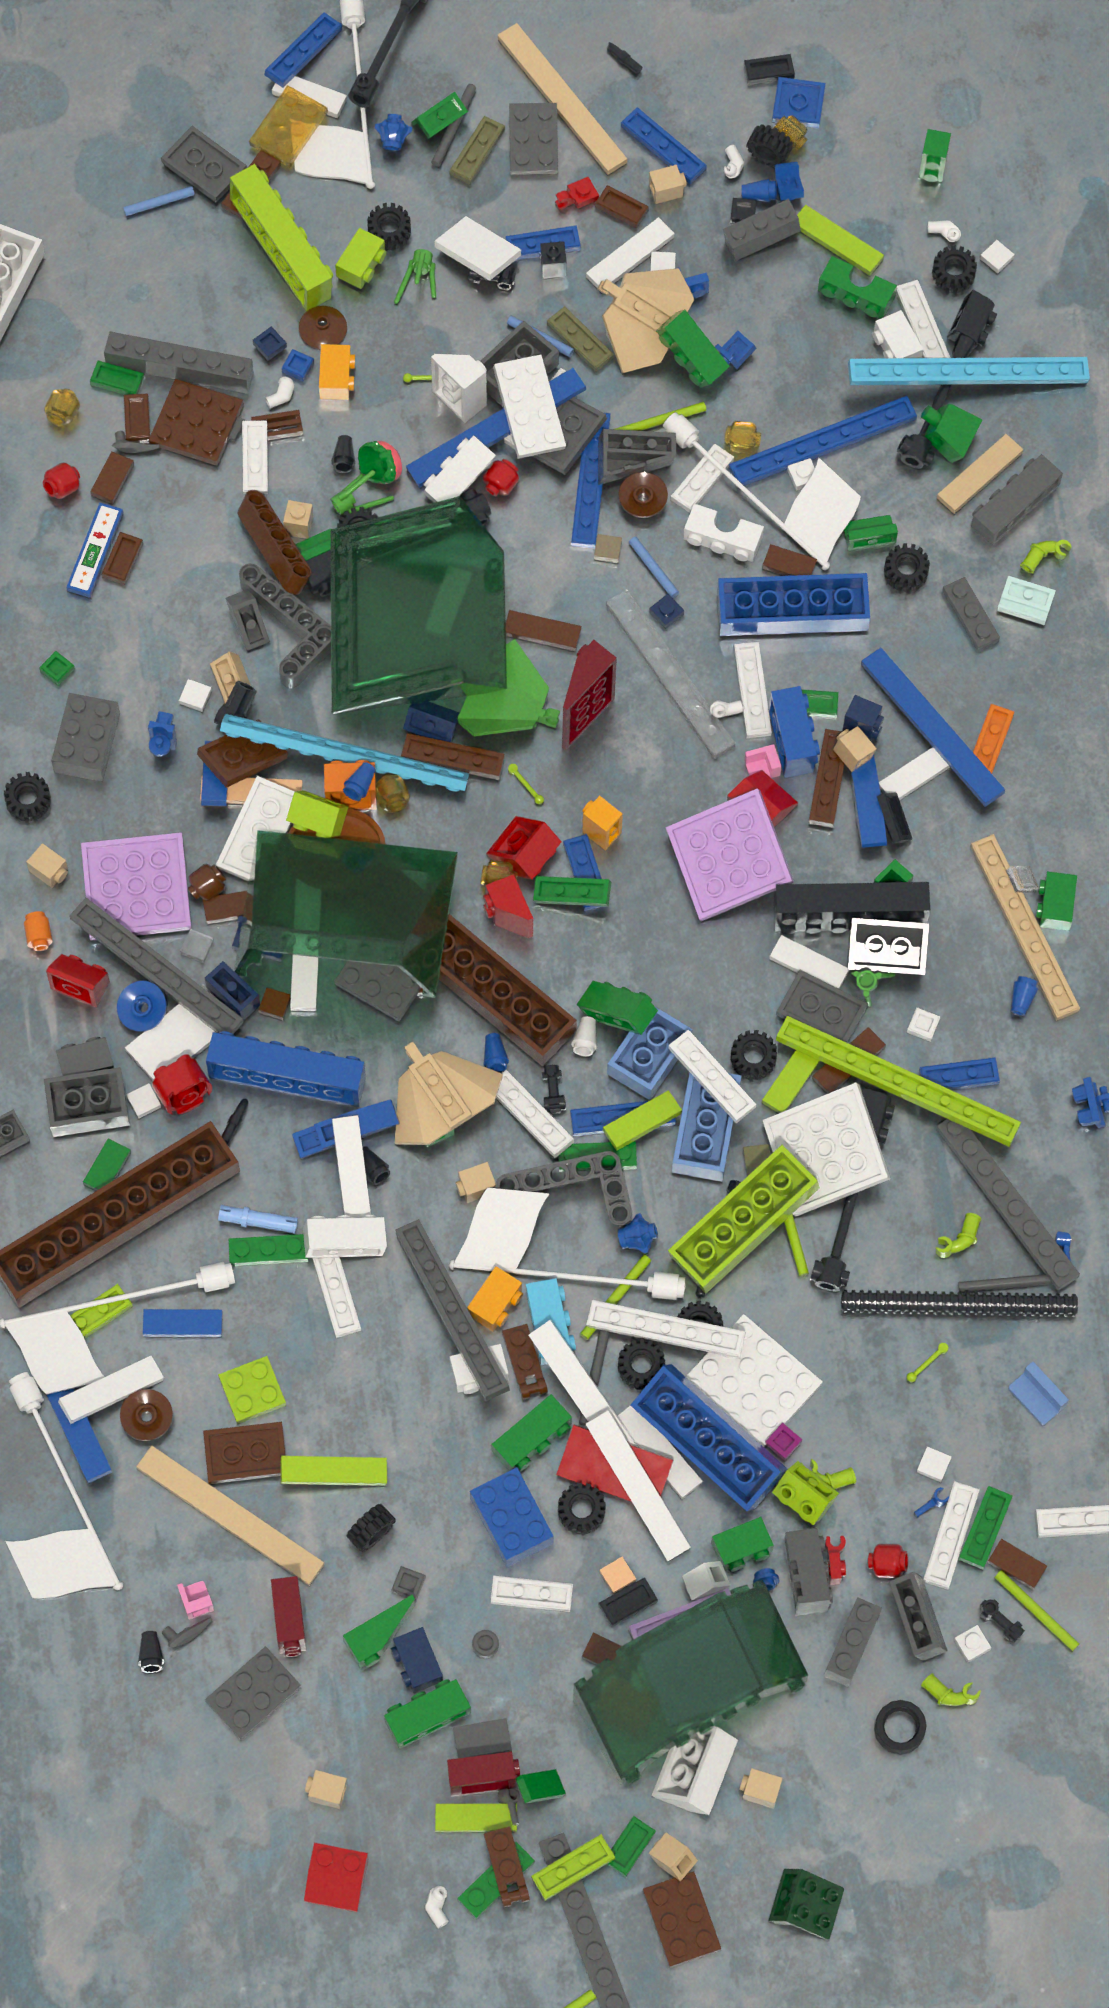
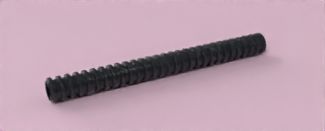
(959, 1303)

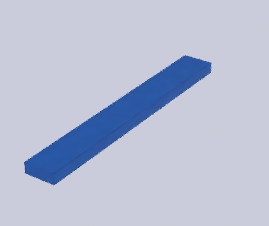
(489, 430)
(823, 441)
(933, 727)

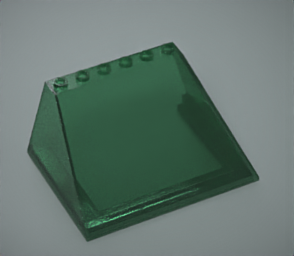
(416, 608)
(348, 903)

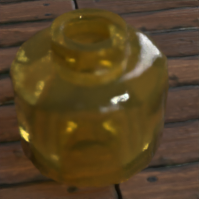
(794, 129)
(62, 407)
(742, 437)
(392, 793)
(495, 871)

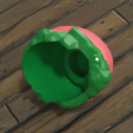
(382, 459)

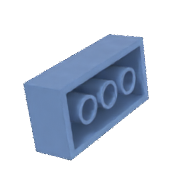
(702, 1134)

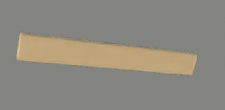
(568, 104)
(1025, 928)
(230, 1515)

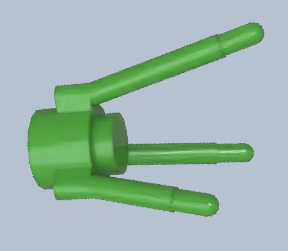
(421, 265)
(344, 500)
(868, 981)

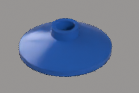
(130, 1005)

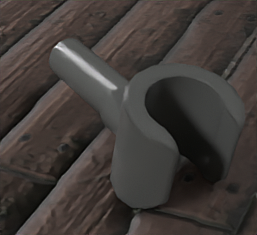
(510, 1797)

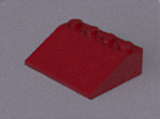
(589, 690)

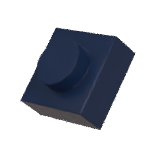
(269, 343)
(666, 611)

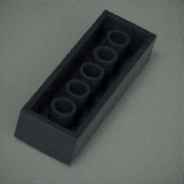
(834, 905)

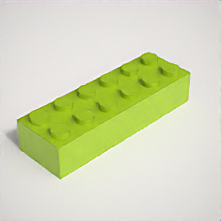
(281, 237)
(744, 1219)

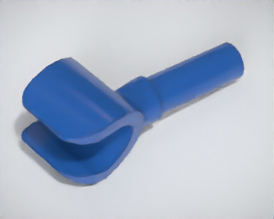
(1064, 1239)
(935, 1501)

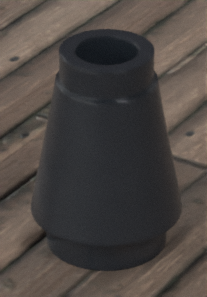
(343, 455)
(375, 1168)
(150, 1653)

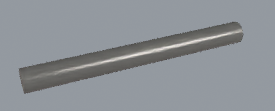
(452, 128)
(1001, 1283)
(597, 1363)

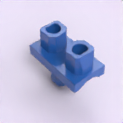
(162, 734)
(1089, 1092)

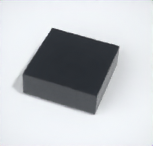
(742, 209)

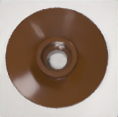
(331, 333)
(644, 485)
(141, 1403)

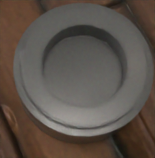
(485, 1644)

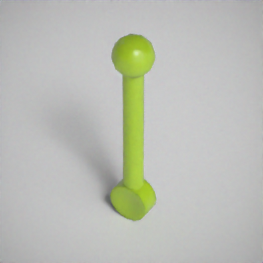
(407, 377)
(513, 769)
(942, 1349)

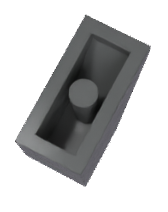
(247, 619)

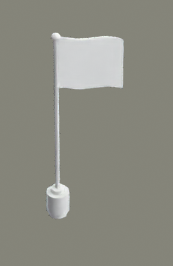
(336, 150)
(818, 511)
(503, 1233)
(57, 1347)
(64, 1559)

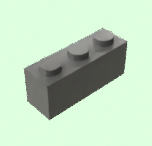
(761, 229)
(918, 1616)
(853, 1642)

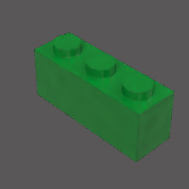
(692, 349)
(617, 1007)
(532, 1434)
(427, 1712)

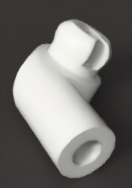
(736, 162)
(945, 228)
(283, 393)
(722, 709)
(434, 1906)

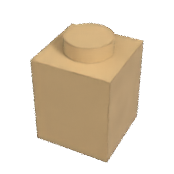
(666, 184)
(298, 519)
(854, 748)
(47, 866)
(475, 1181)
(761, 1788)
(326, 1789)
(673, 1856)

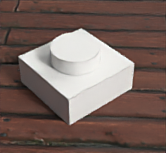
(800, 473)
(972, 1643)

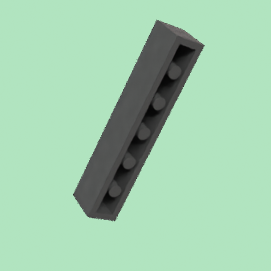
(179, 362)

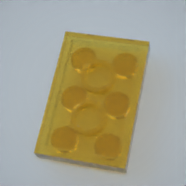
(288, 126)

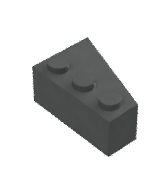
(633, 452)
(808, 1571)

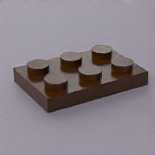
(239, 758)
(244, 1452)
(681, 1920)

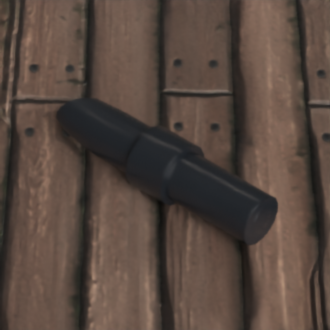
(623, 57)
(235, 1120)

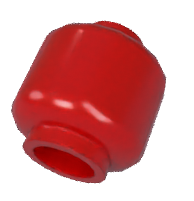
(501, 477)
(61, 480)
(888, 1561)

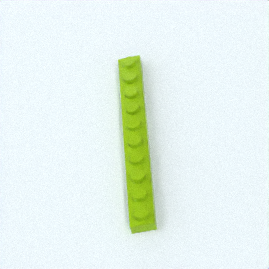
(898, 1081)

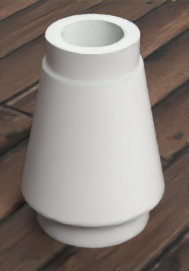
(585, 1040)

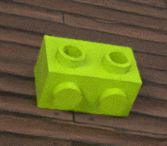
(360, 258)
(316, 814)
(805, 1493)

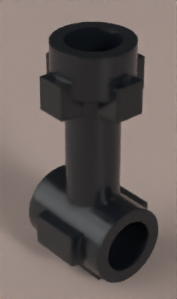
(505, 278)
(554, 1103)
(990, 1611)

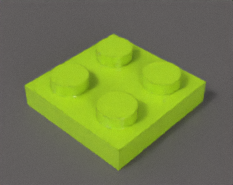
(252, 1390)

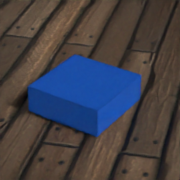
(297, 365)

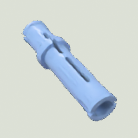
(257, 1219)

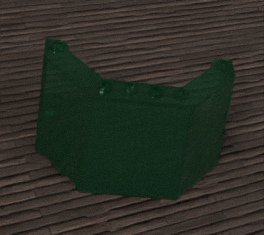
(688, 1678)

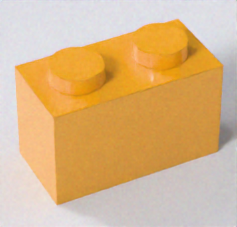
(335, 372)
(601, 822)
(495, 1298)

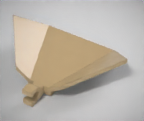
(638, 310)
(440, 1095)

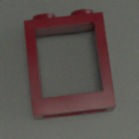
(288, 1616)
(482, 1773)

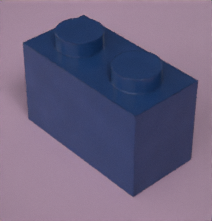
(864, 715)
(232, 990)
(417, 1659)

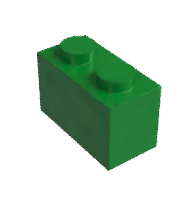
(934, 155)
(1057, 901)
(743, 1544)

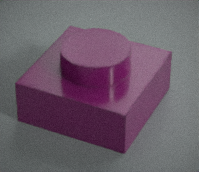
(783, 1441)

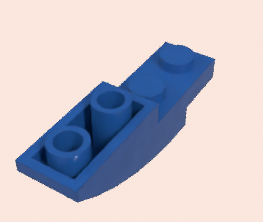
(321, 1136)

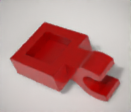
(578, 193)
(836, 1567)

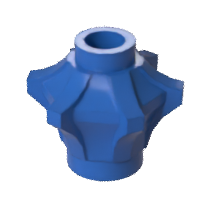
(393, 132)
(638, 1234)

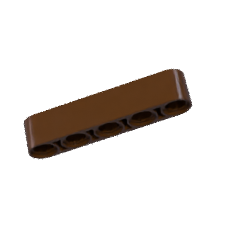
(274, 542)

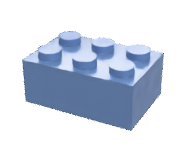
(645, 1059)

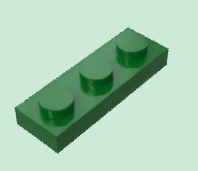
(572, 891)
(627, 1155)
(267, 1250)
(985, 1527)
(484, 1890)

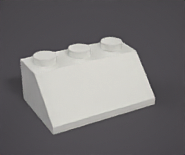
(459, 383)
(695, 1771)

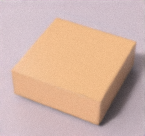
(617, 1575)

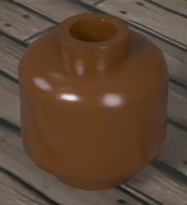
(206, 882)

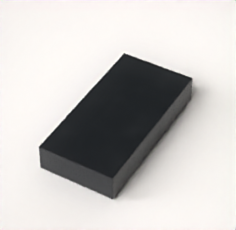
(768, 69)
(894, 817)
(628, 1602)

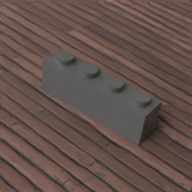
(1016, 498)

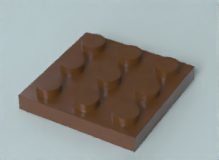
(196, 422)

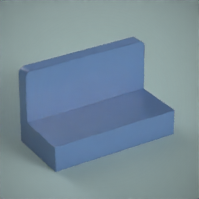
(1038, 1394)

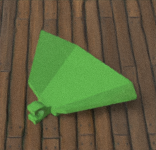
(511, 708)

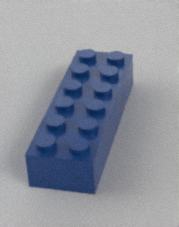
(793, 604)
(286, 1068)
(709, 1437)

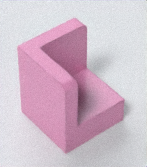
(763, 759)
(195, 1599)

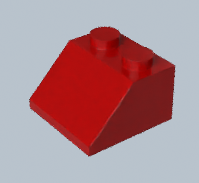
(776, 799)
(525, 845)
(508, 906)
(78, 979)
(336, 1877)

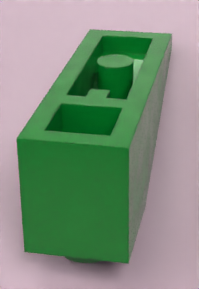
(374, 1636)

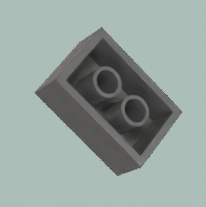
(519, 344)
(85, 737)
(86, 1102)

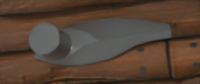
(131, 446)
(185, 1635)

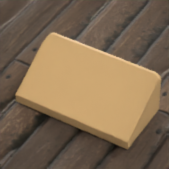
(227, 671)

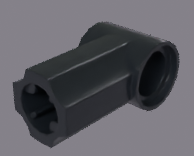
(237, 702)

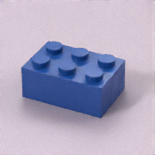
(793, 731)
(511, 1517)

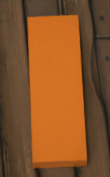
(993, 735)

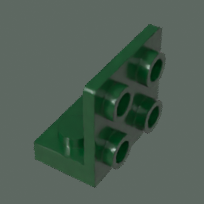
(806, 1902)

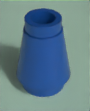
(761, 190)
(359, 782)
(1023, 994)
(495, 1054)

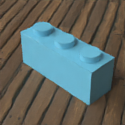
(546, 1304)

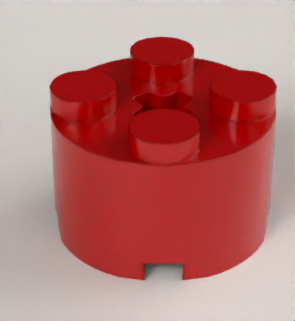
(181, 1085)

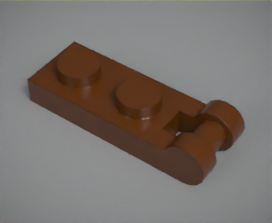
(524, 1360)
(506, 1865)

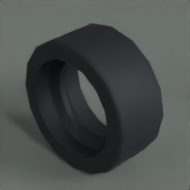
(917, 1715)

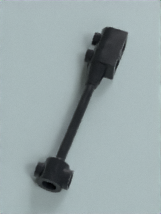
(367, 84)
(967, 333)
(321, 565)
(831, 1270)

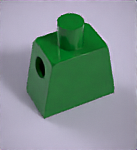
(950, 430)

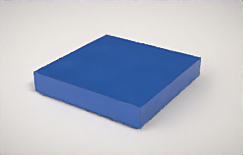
(799, 99)

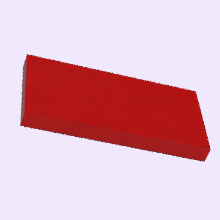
(587, 1464)

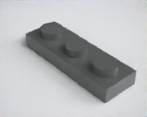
(971, 614)

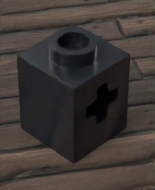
(553, 260)

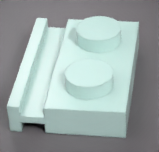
(1026, 600)

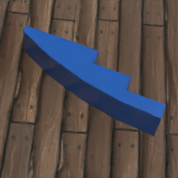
(867, 808)
(82, 1441)

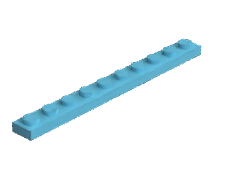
(968, 371)
(335, 750)

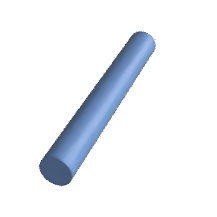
(158, 201)
(563, 348)
(653, 567)

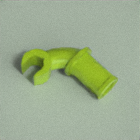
(1041, 550)
(964, 1239)
(836, 1479)
(947, 1696)

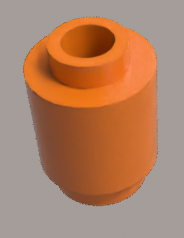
(37, 931)

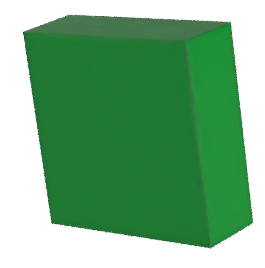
(57, 668)

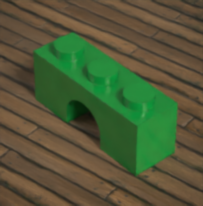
(872, 299)

